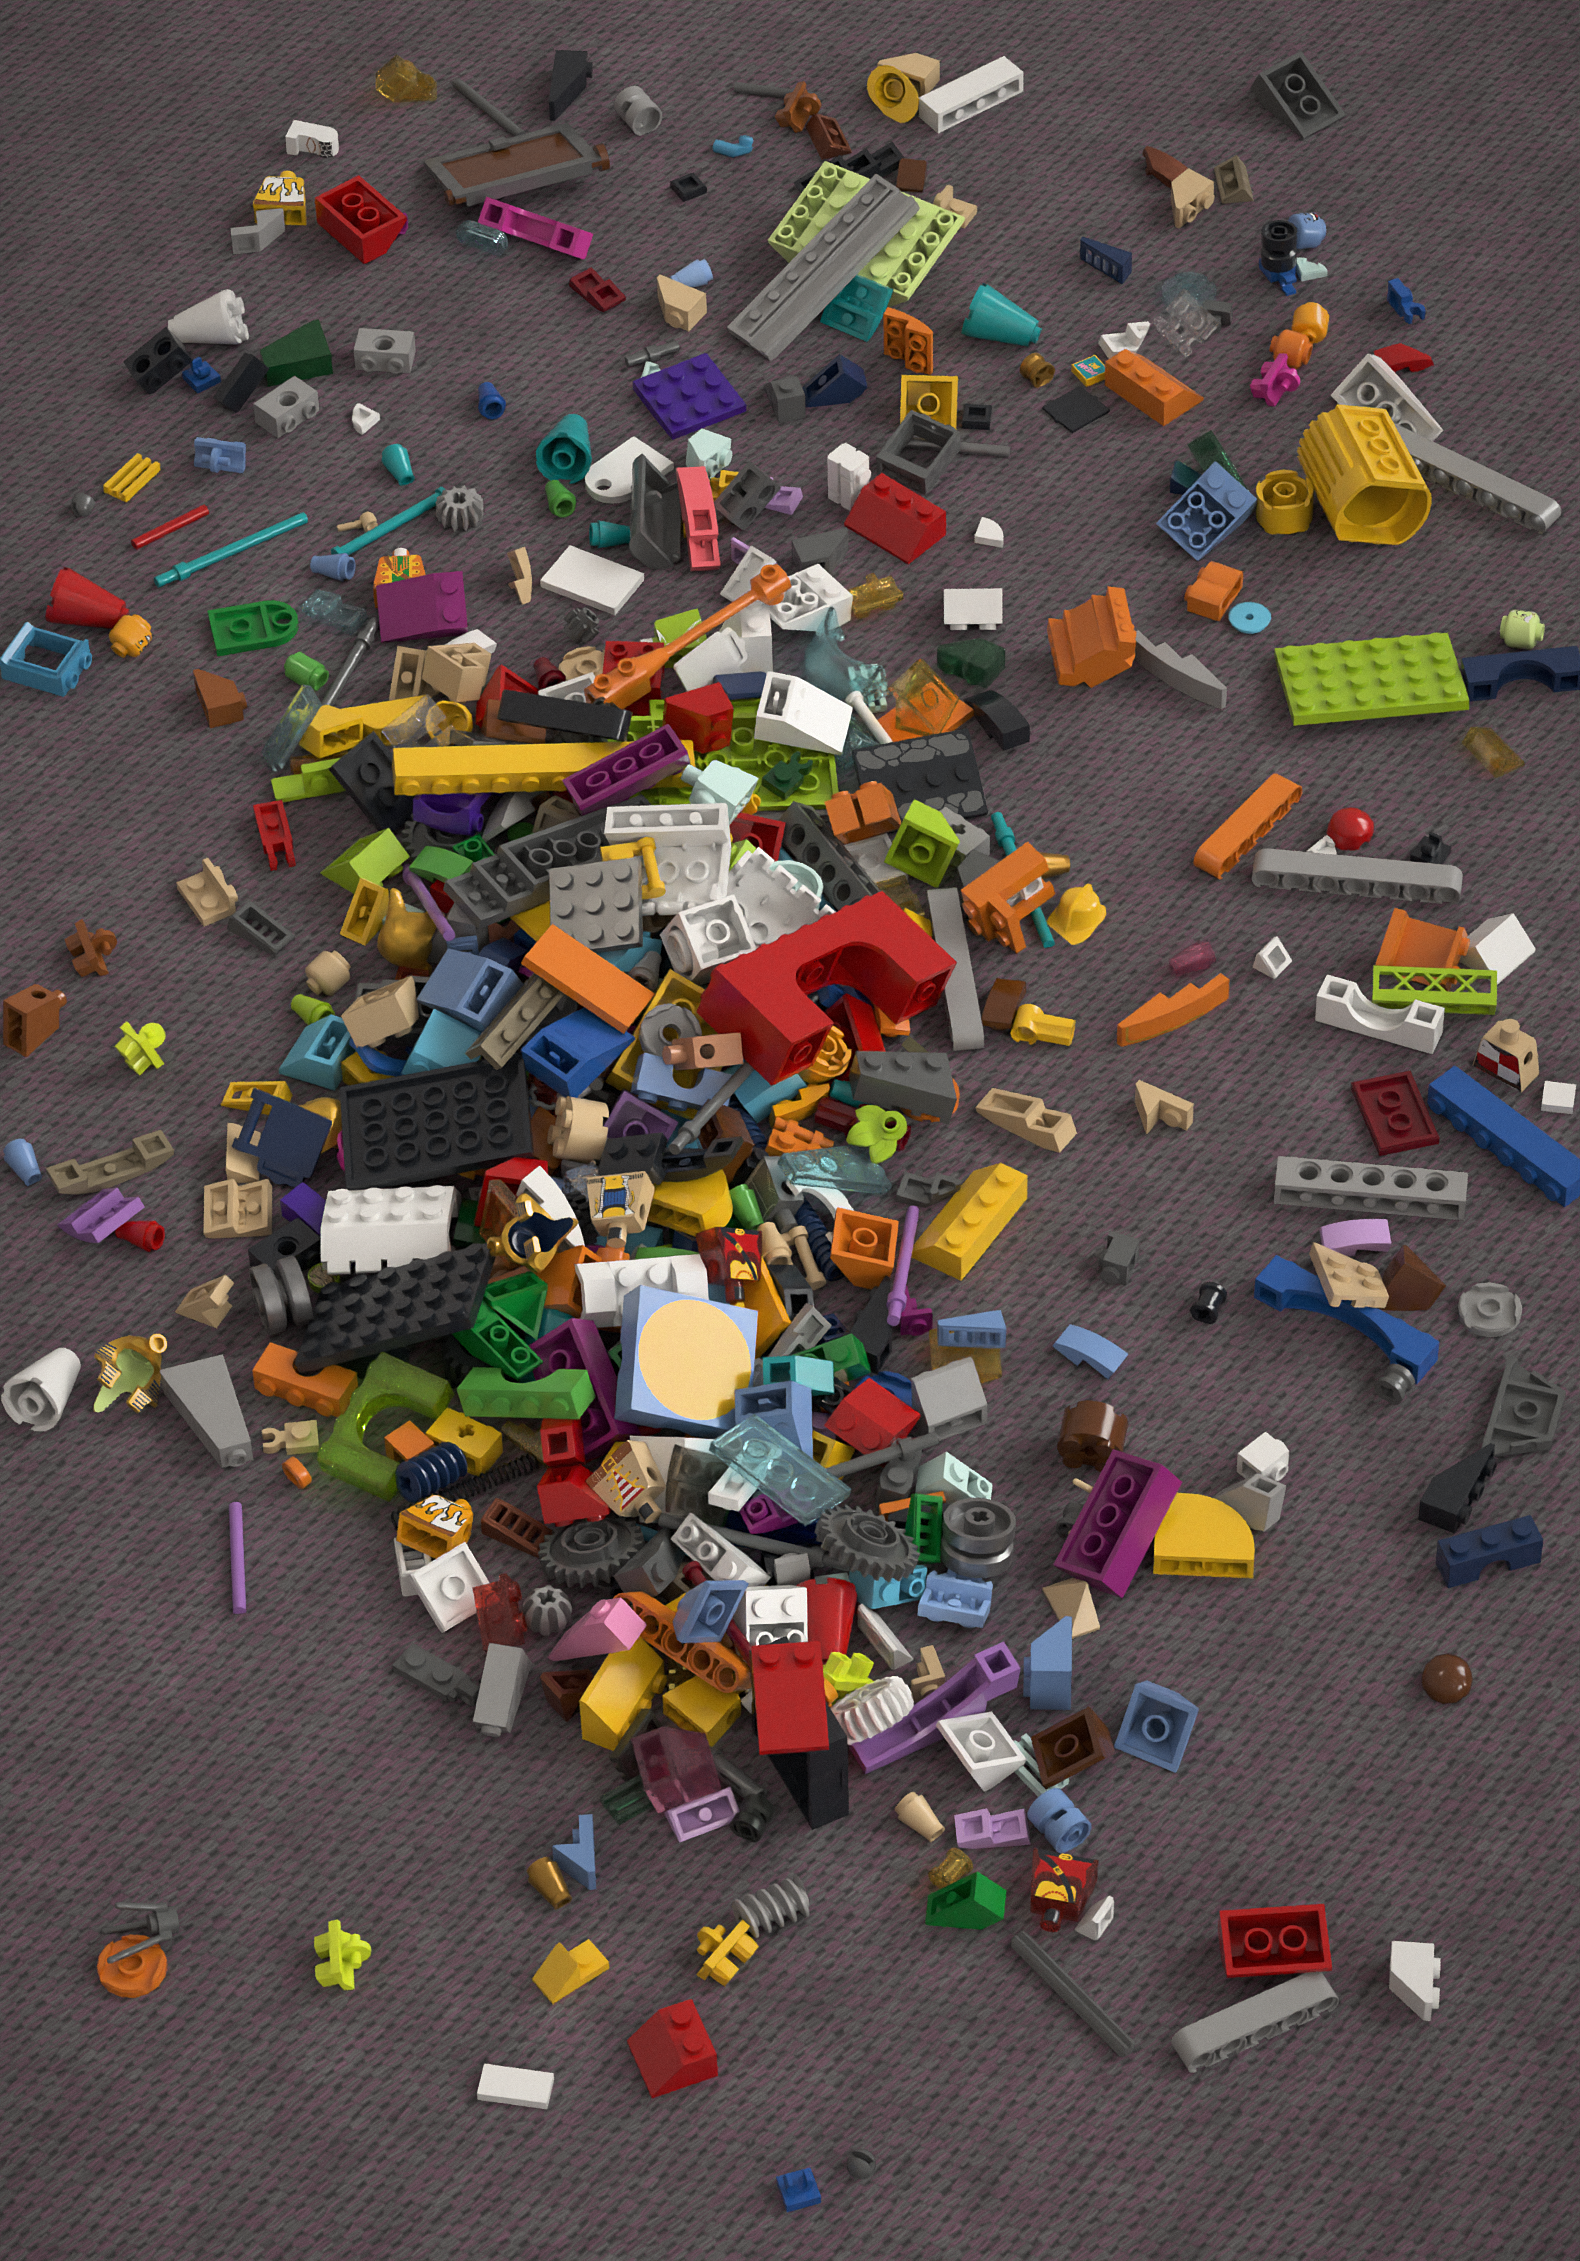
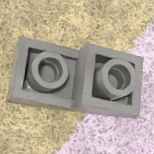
(791, 1569)

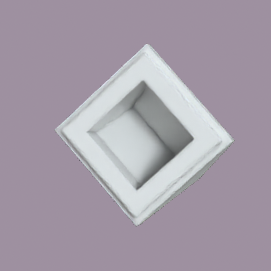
(1272, 959)

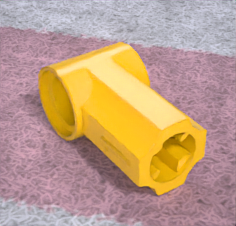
(1034, 1025)

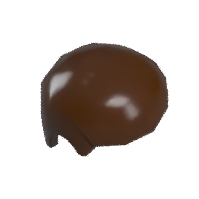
(1447, 1678)

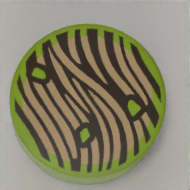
(319, 1278)

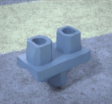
(219, 455)

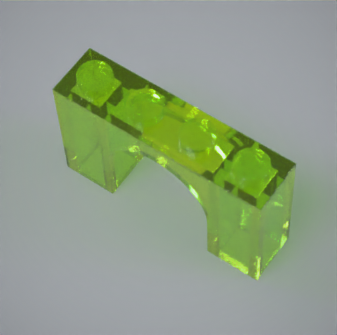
(386, 1385)

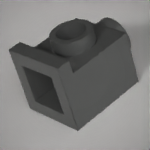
(1119, 1258)

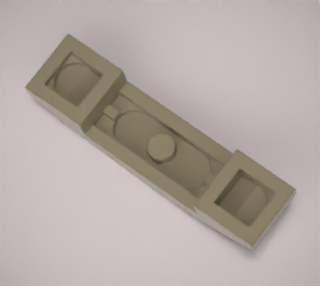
(144, 1156)

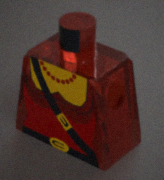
(731, 1259)
(1061, 1887)

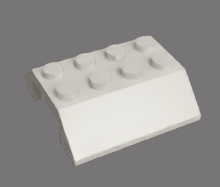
(689, 851)
(769, 900)
(385, 1226)

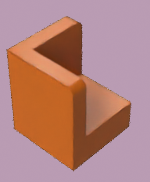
(406, 1442)

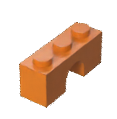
(325, 1392)

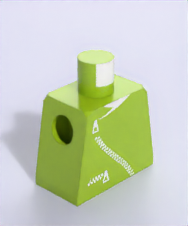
(674, 626)

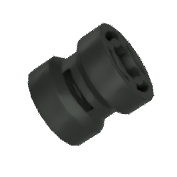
(754, 1814)

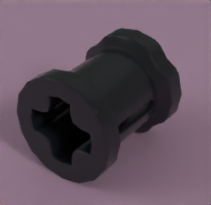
(1210, 1299)

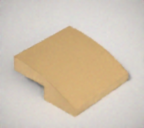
(237, 1209)

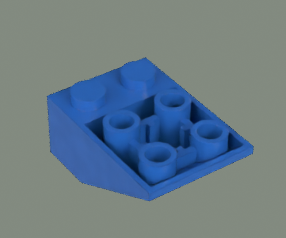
(574, 1051)

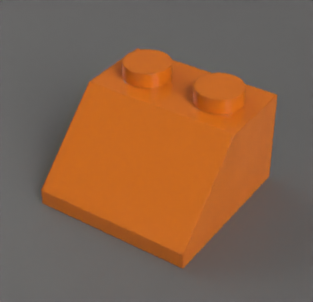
(863, 1246)

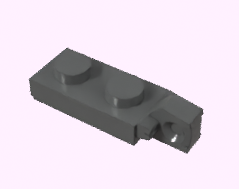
(436, 1675)

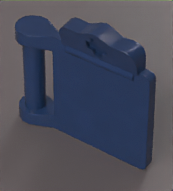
(289, 1139)

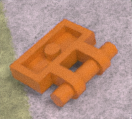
(790, 1137)

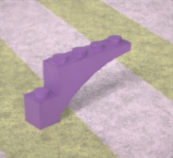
(965, 1694)

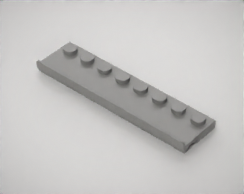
(823, 267)

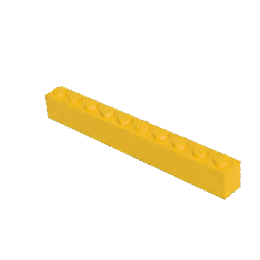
(502, 767)

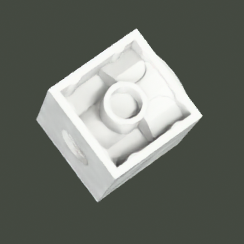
(706, 937)

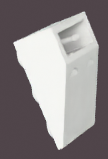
(809, 599)
(801, 715)
(771, 1614)

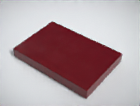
(1394, 1113)

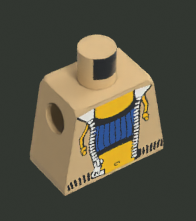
(620, 1205)

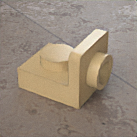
(946, 201)
(930, 1674)

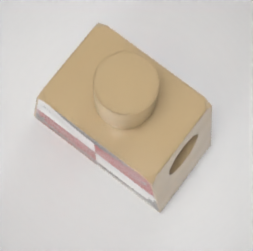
(1508, 1055)

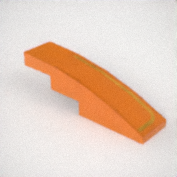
(1167, 1014)

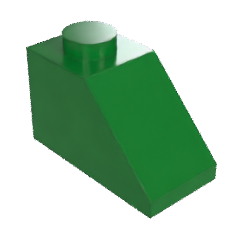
(967, 1903)

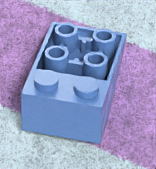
(1208, 512)
(469, 988)
(782, 1406)

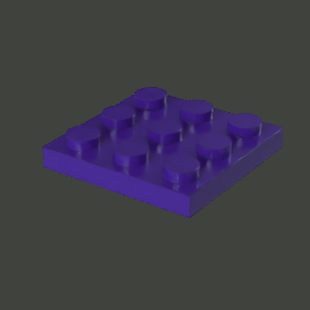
(689, 396)

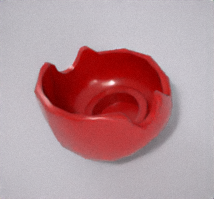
(1350, 828)

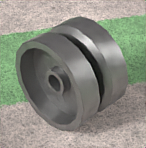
(280, 1295)
(978, 1537)

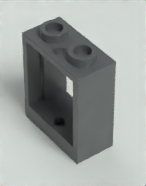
(908, 473)

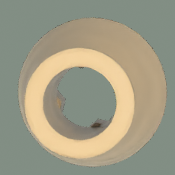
(774, 1248)
(918, 1815)

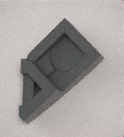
(924, 1191)

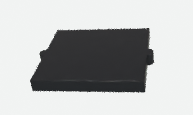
(1076, 409)

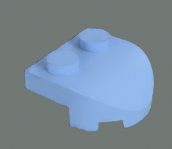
(956, 1599)

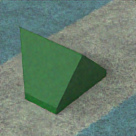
(519, 1300)

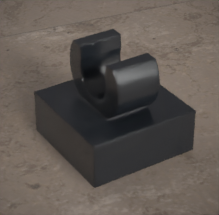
(1431, 850)

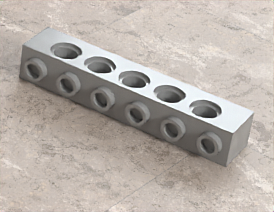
(1370, 1188)

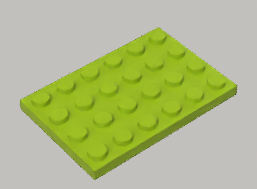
(1371, 679)

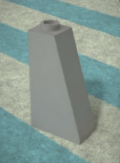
(210, 1407)

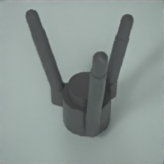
(162, 1922)

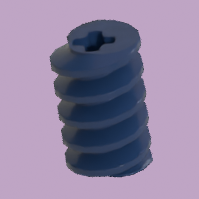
(430, 1471)

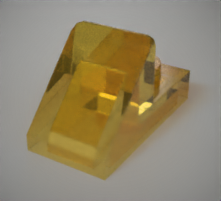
(525, 1439)

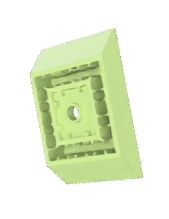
(900, 262)

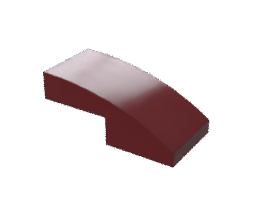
(596, 291)

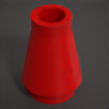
(142, 1234)

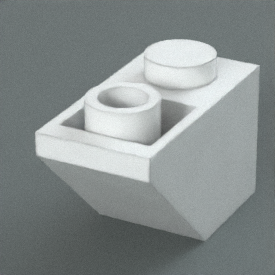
(1413, 1975)

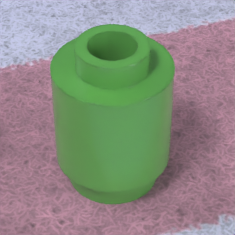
(305, 671)

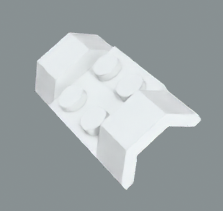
(607, 1283)

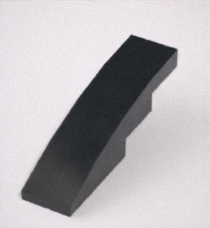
(863, 163)

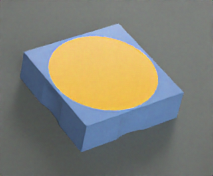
(683, 1361)

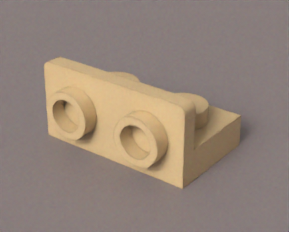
(209, 894)

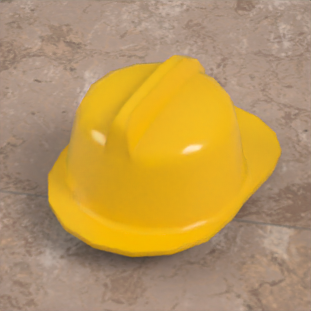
(890, 84)
(1077, 914)

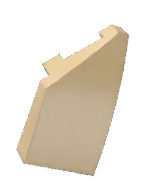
(521, 567)

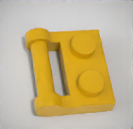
(643, 847)

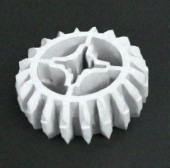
(873, 1708)

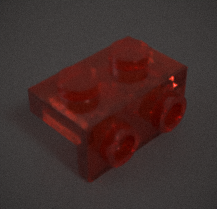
(499, 1612)

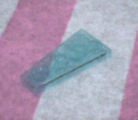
(835, 1168)

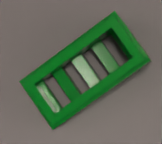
(932, 1542)

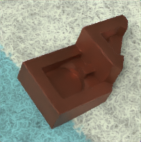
(1162, 165)

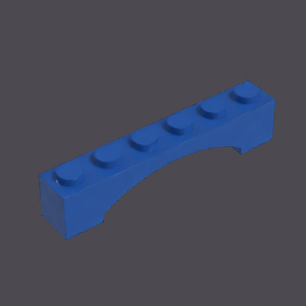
(1289, 1286)

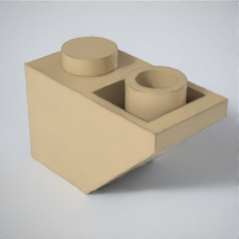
(1189, 196)

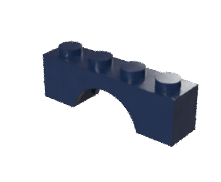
(1553, 667)

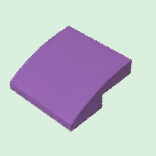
(100, 1215)

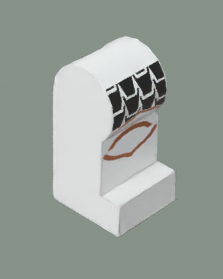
(312, 139)

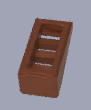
(500, 1532)

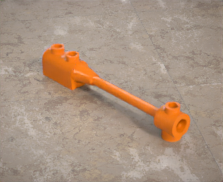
(632, 675)

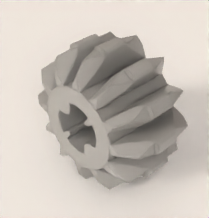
(459, 508)

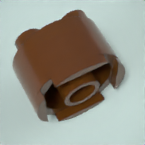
(1090, 1434)

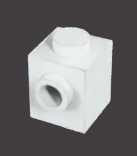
(1264, 1457)

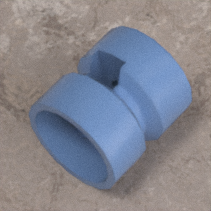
(1059, 1820)

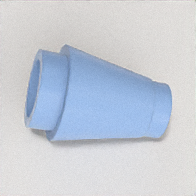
(694, 274)

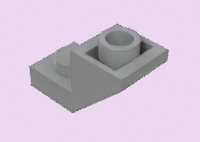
(257, 237)

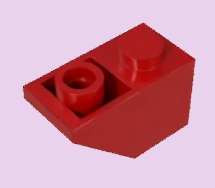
(562, 1442)

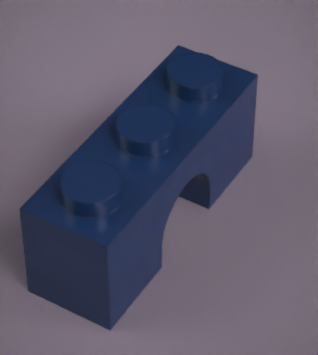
(1466, 1554)

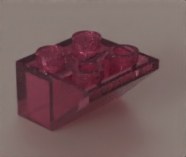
(675, 1766)

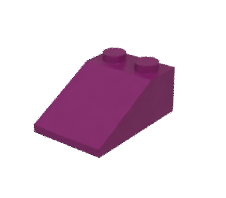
(422, 607)

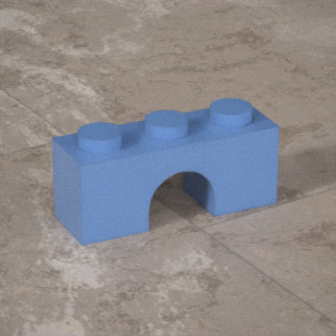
(655, 1082)

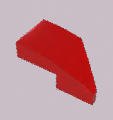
(1402, 356)

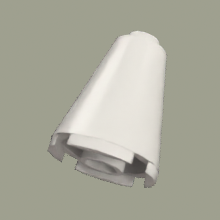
(42, 1389)

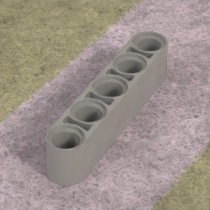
(1253, 2020)

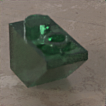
(972, 660)

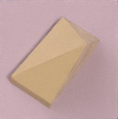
(1073, 1600)

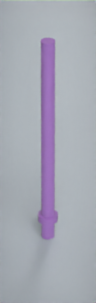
(428, 902)

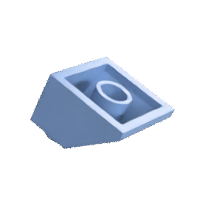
(707, 1610)
(1157, 1725)

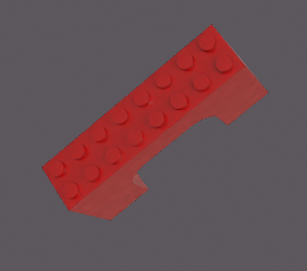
(859, 946)

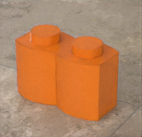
(1214, 590)

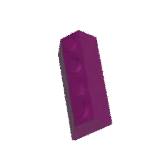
(627, 771)
(580, 1347)
(1118, 1522)

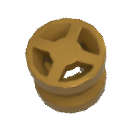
(1037, 370)

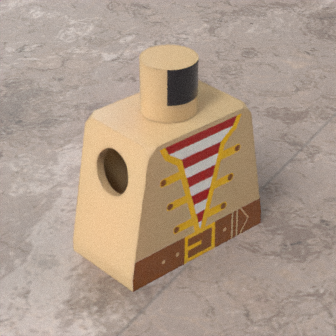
(630, 1482)

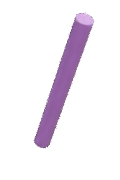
(237, 1558)

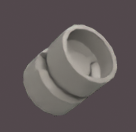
(638, 110)

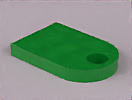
(252, 626)

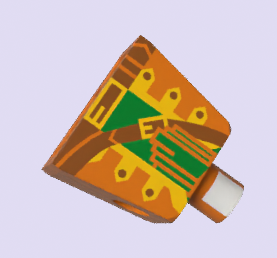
(397, 568)

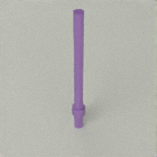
(897, 1299)

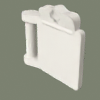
(715, 656)

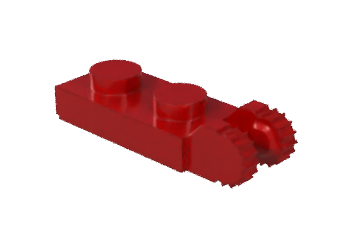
(274, 832)

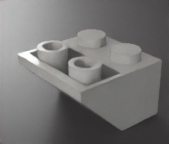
(949, 1399)

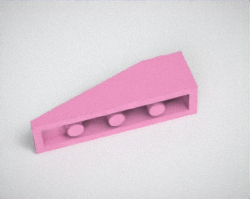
(605, 1629)

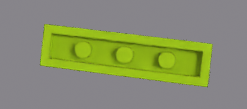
(1453, 1002)

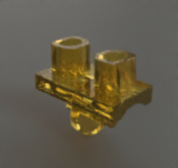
(874, 594)

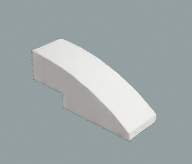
(552, 1200)

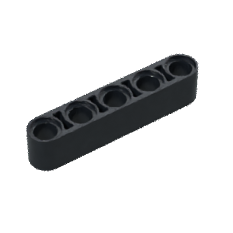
(564, 715)

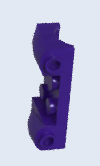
(451, 812)

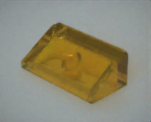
(1491, 751)

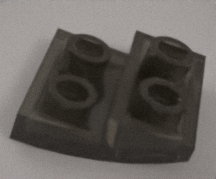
(689, 1480)

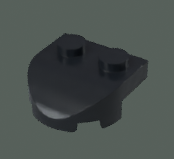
(635, 1155)

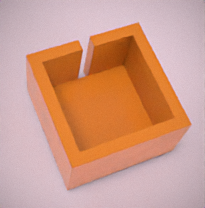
(863, 813)

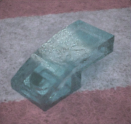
(330, 610)

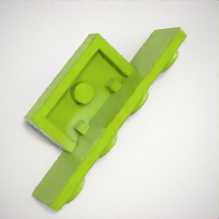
(311, 782)

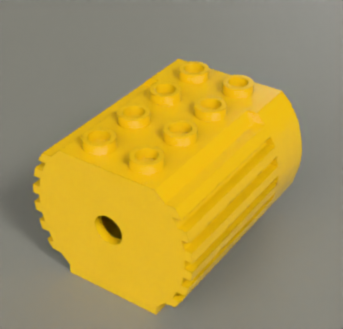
(1364, 476)

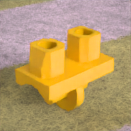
(736, 1942)

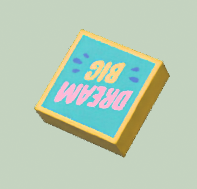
(1089, 370)

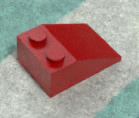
(789, 1697)

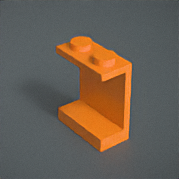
(1422, 944)

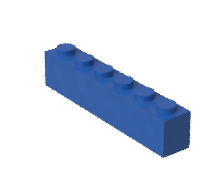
(1506, 1135)

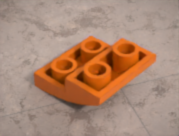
(908, 340)

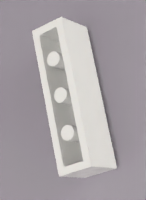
(971, 94)

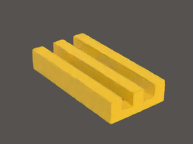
(128, 475)

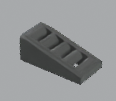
(250, 911)

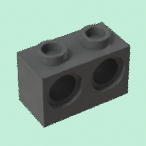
(746, 495)

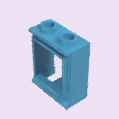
(53, 681)

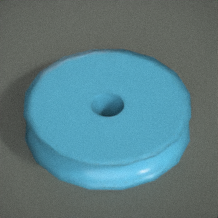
(1258, 614)

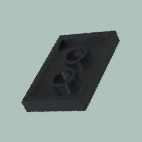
(368, 780)

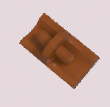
(798, 108)
(93, 945)

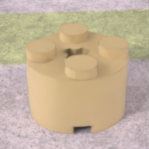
(578, 1129)

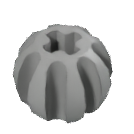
(547, 1610)

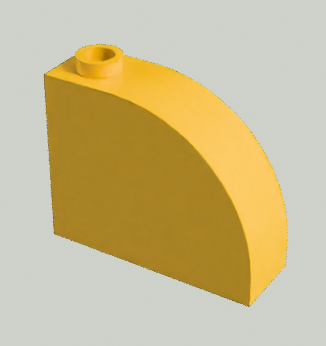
(692, 1204)
(1203, 1540)

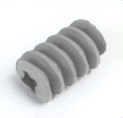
(772, 1906)

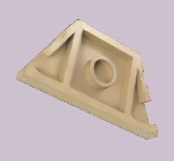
(1348, 1279)

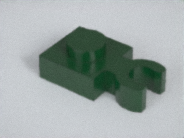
(785, 778)

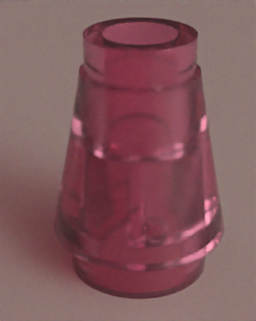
(1193, 958)

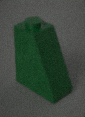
(298, 354)

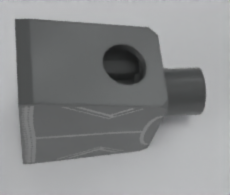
(773, 1195)

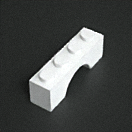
(1345, 1007)

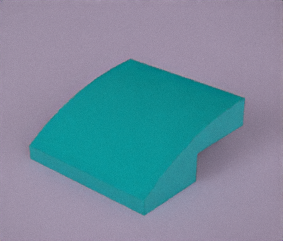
(858, 307)

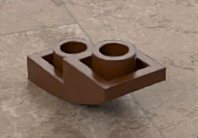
(1003, 1003)

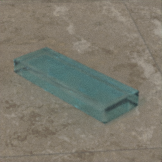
(291, 728)

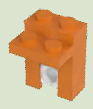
(1007, 895)

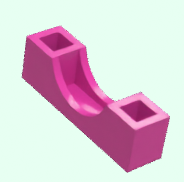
(535, 228)

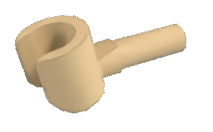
(367, 522)

